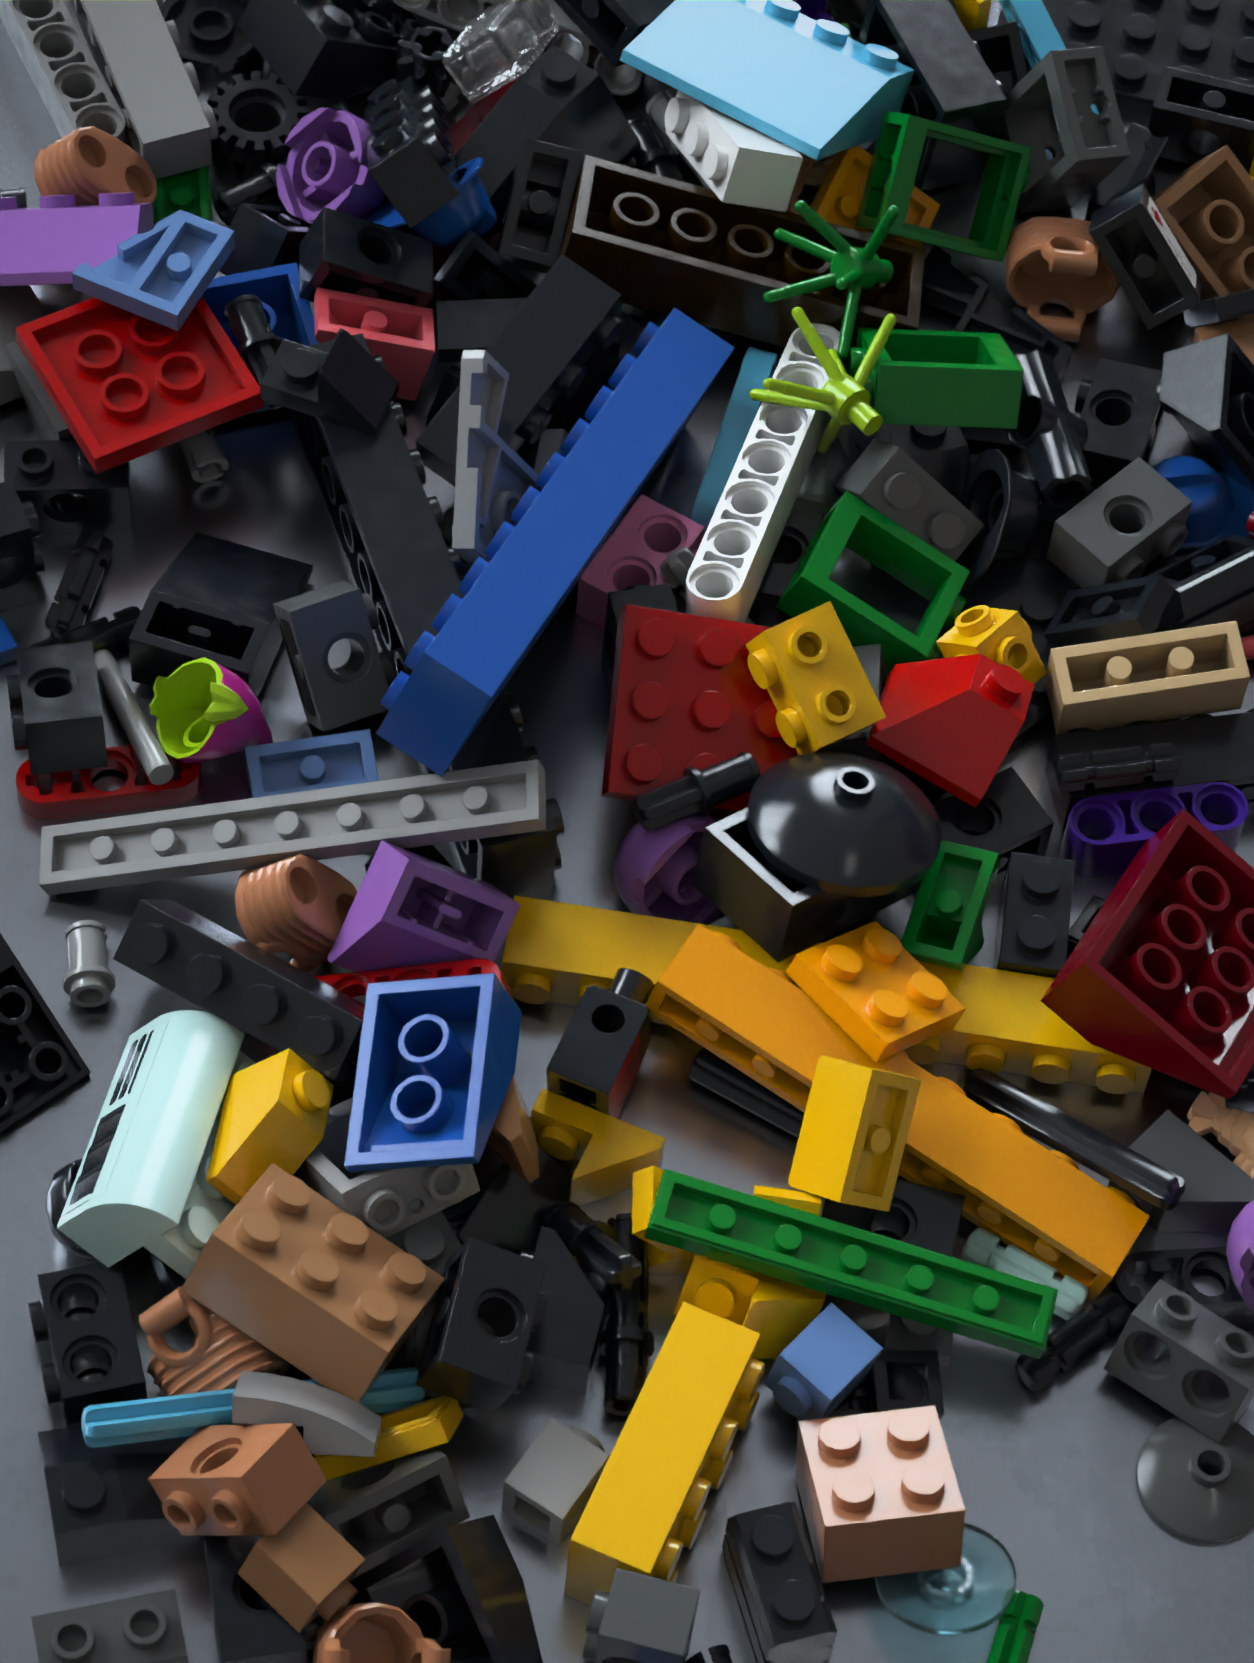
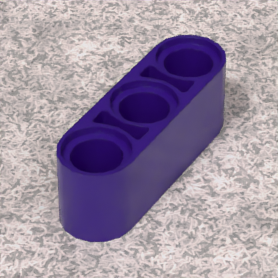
(1123, 818)

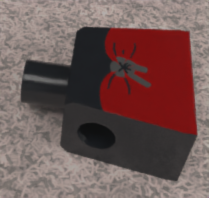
(604, 1044)

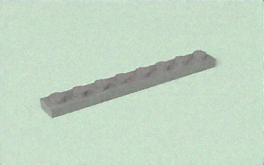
(309, 823)

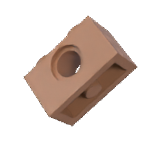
(237, 1480)

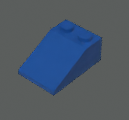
(431, 1071)

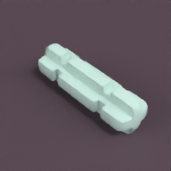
(984, 1250)

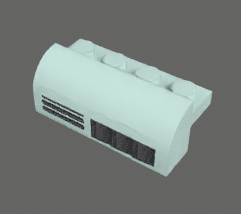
(155, 1144)

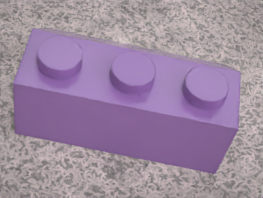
(53, 239)

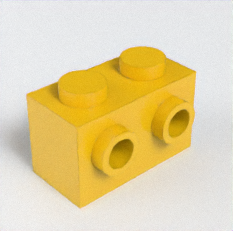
(813, 680)

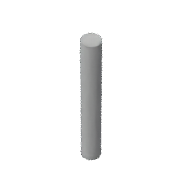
(132, 718)

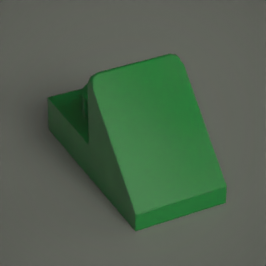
(951, 905)

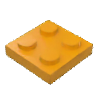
(875, 990)

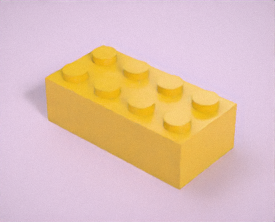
(668, 1454)

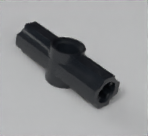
(1051, 436)

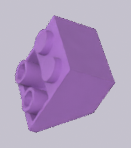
(420, 915)

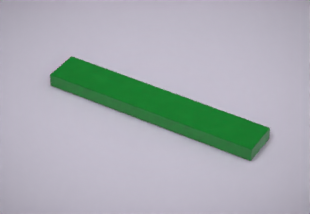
(851, 1263)

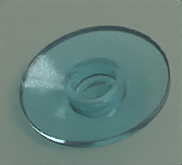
(957, 1597)

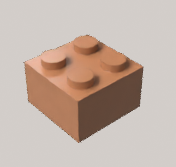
(879, 1494)

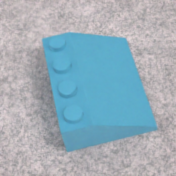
(774, 70)

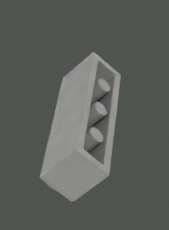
(150, 82)

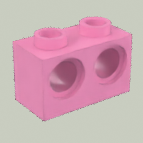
(632, 555)

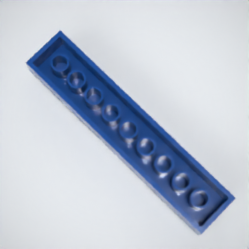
(553, 543)

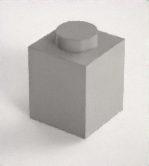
(554, 1480)

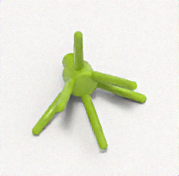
(841, 395)

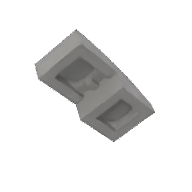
(329, 1419)

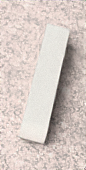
(759, 491)

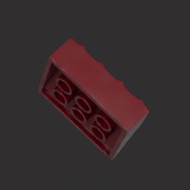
(1170, 962)

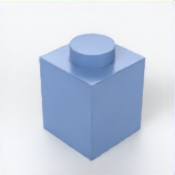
(822, 1365)

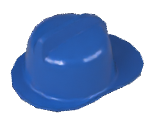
(449, 223)
(1218, 501)

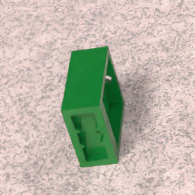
(895, 171)
(942, 378)
(895, 552)

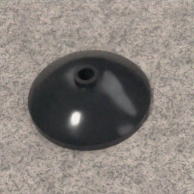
(844, 824)

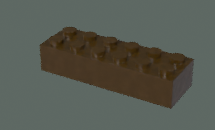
(714, 260)

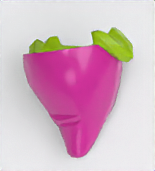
(206, 713)

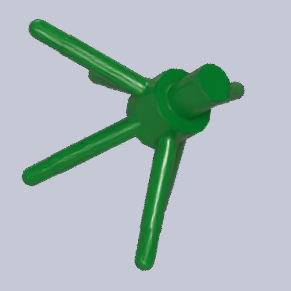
(849, 267)

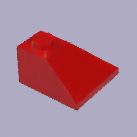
(952, 720)

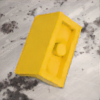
(853, 1133)

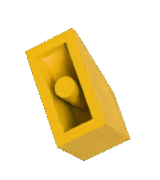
(268, 1117)

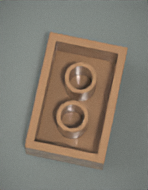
(312, 1283)

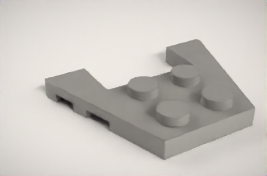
(488, 471)

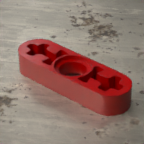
(93, 801)

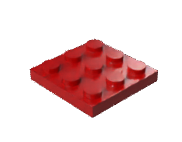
(134, 382)
(684, 702)

